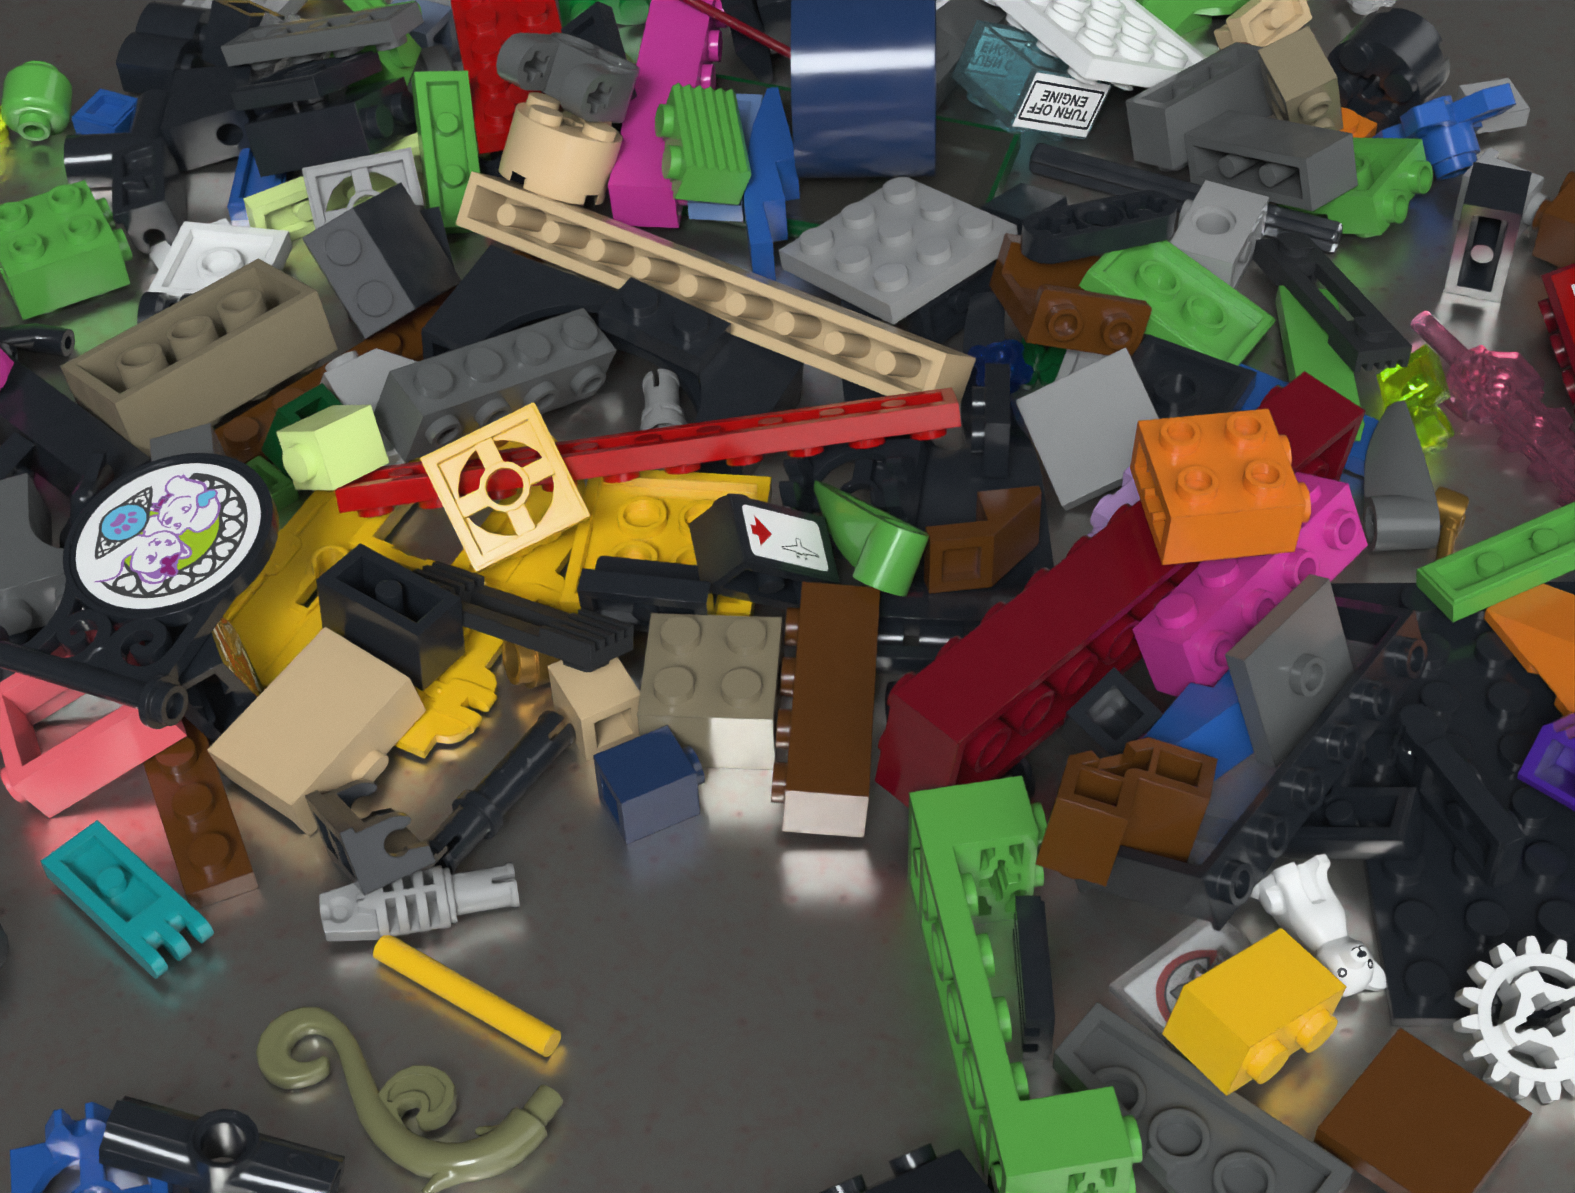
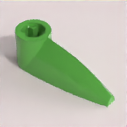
(873, 541)

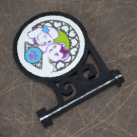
(144, 558)

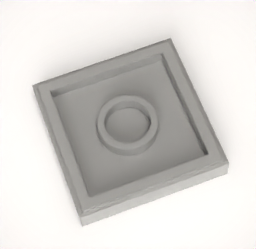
(1088, 426)

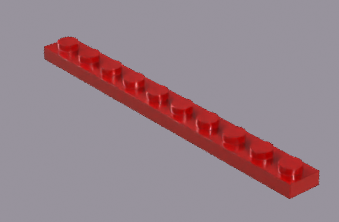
(676, 448)

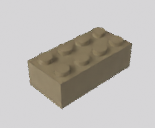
(203, 355)

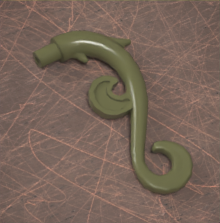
(418, 1087)

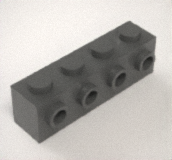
(482, 382)

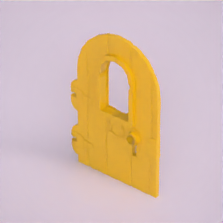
(278, 626)

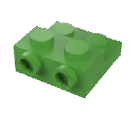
(1387, 178)

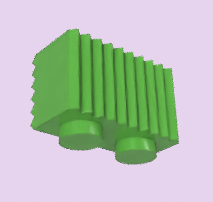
(703, 144)

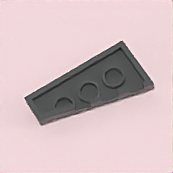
(1187, 1127)

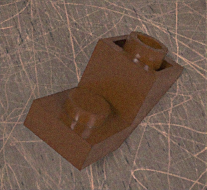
(984, 550)

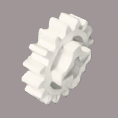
(1520, 996)

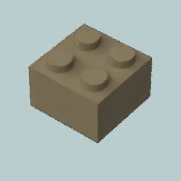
(715, 686)

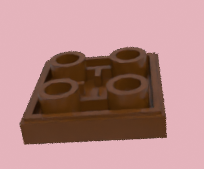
(1421, 1122)

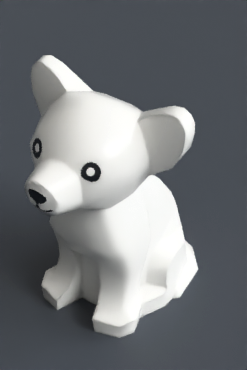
(1314, 917)

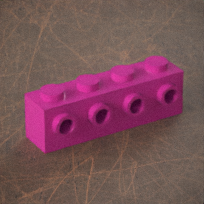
(1226, 598)

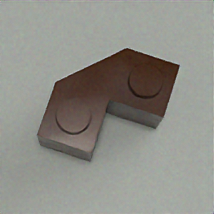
(1136, 799)

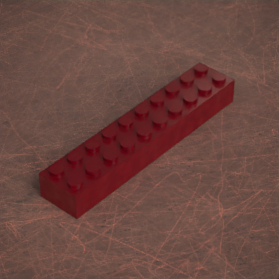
(1036, 656)

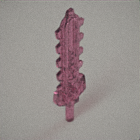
(1508, 394)

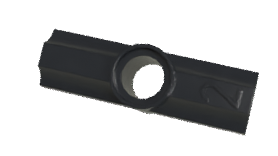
(181, 1149)

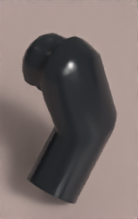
(37, 338)

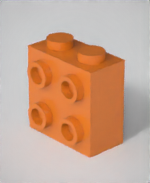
(1218, 486)

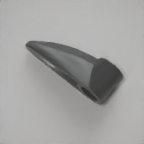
(1397, 487)

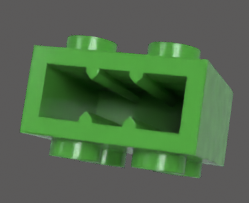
(60, 249)

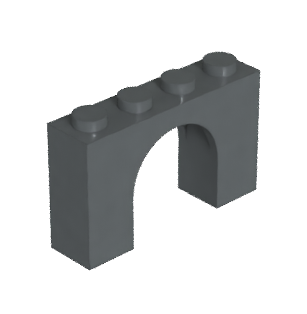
(29, 564)

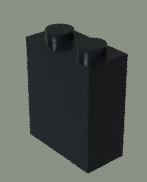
(336, 129)

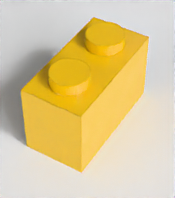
(1255, 1012)

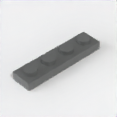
(309, 38)

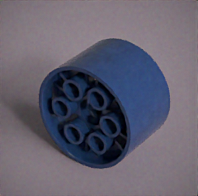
(863, 88)

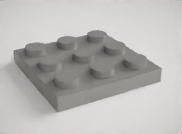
(897, 248)

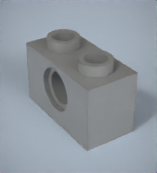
(1221, 229)

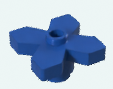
(1450, 128)

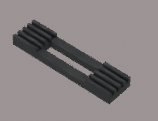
(1363, 342)
(580, 640)

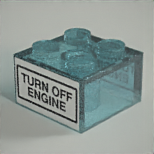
(1025, 85)

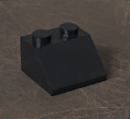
(381, 260)

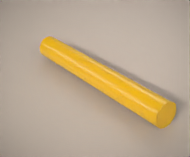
(467, 995)

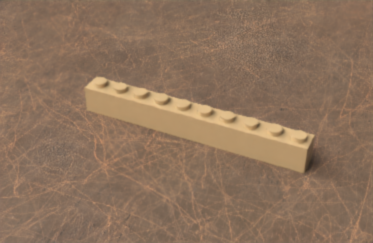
(756, 306)

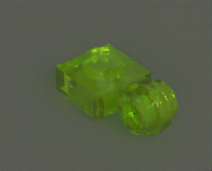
(1422, 388)

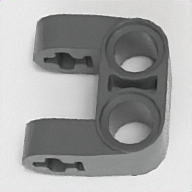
(572, 70)

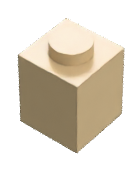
(596, 704)

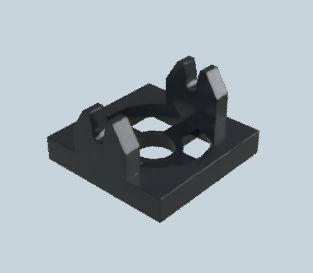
(899, 496)

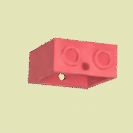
(78, 763)

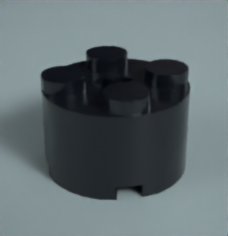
(1389, 66)

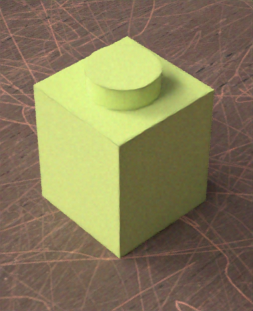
(332, 447)

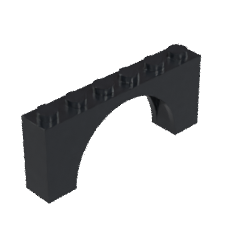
(515, 292)

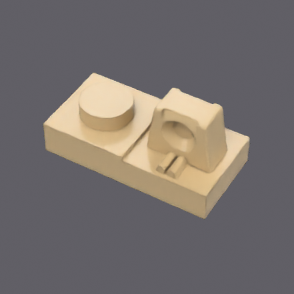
(1263, 22)

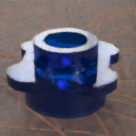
(1003, 352)

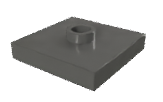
(1290, 669)

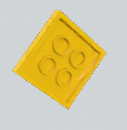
(651, 523)

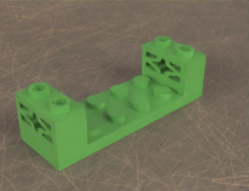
(966, 863)

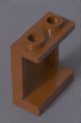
(1057, 312)

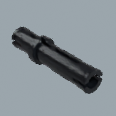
(480, 811)

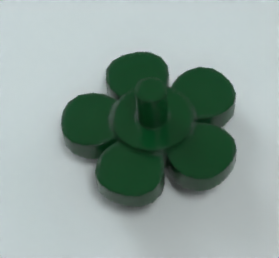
(1044, 363)

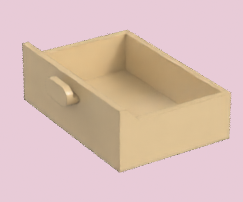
(318, 727)

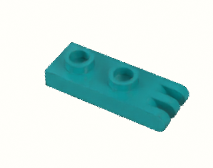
(125, 897)

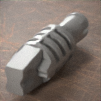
(416, 902)

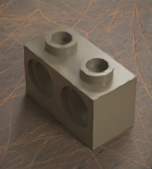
(1301, 81)

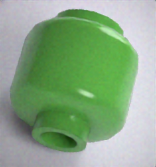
(38, 99)

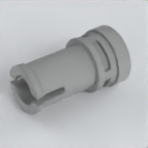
(662, 401)

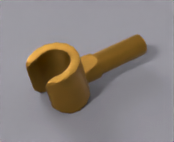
(1452, 518)

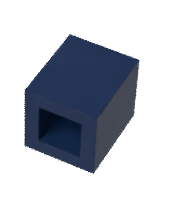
(649, 783)

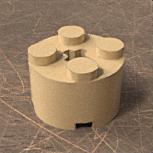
(559, 151)

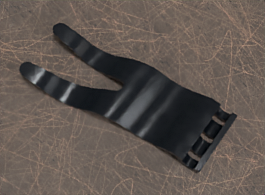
(950, 497)

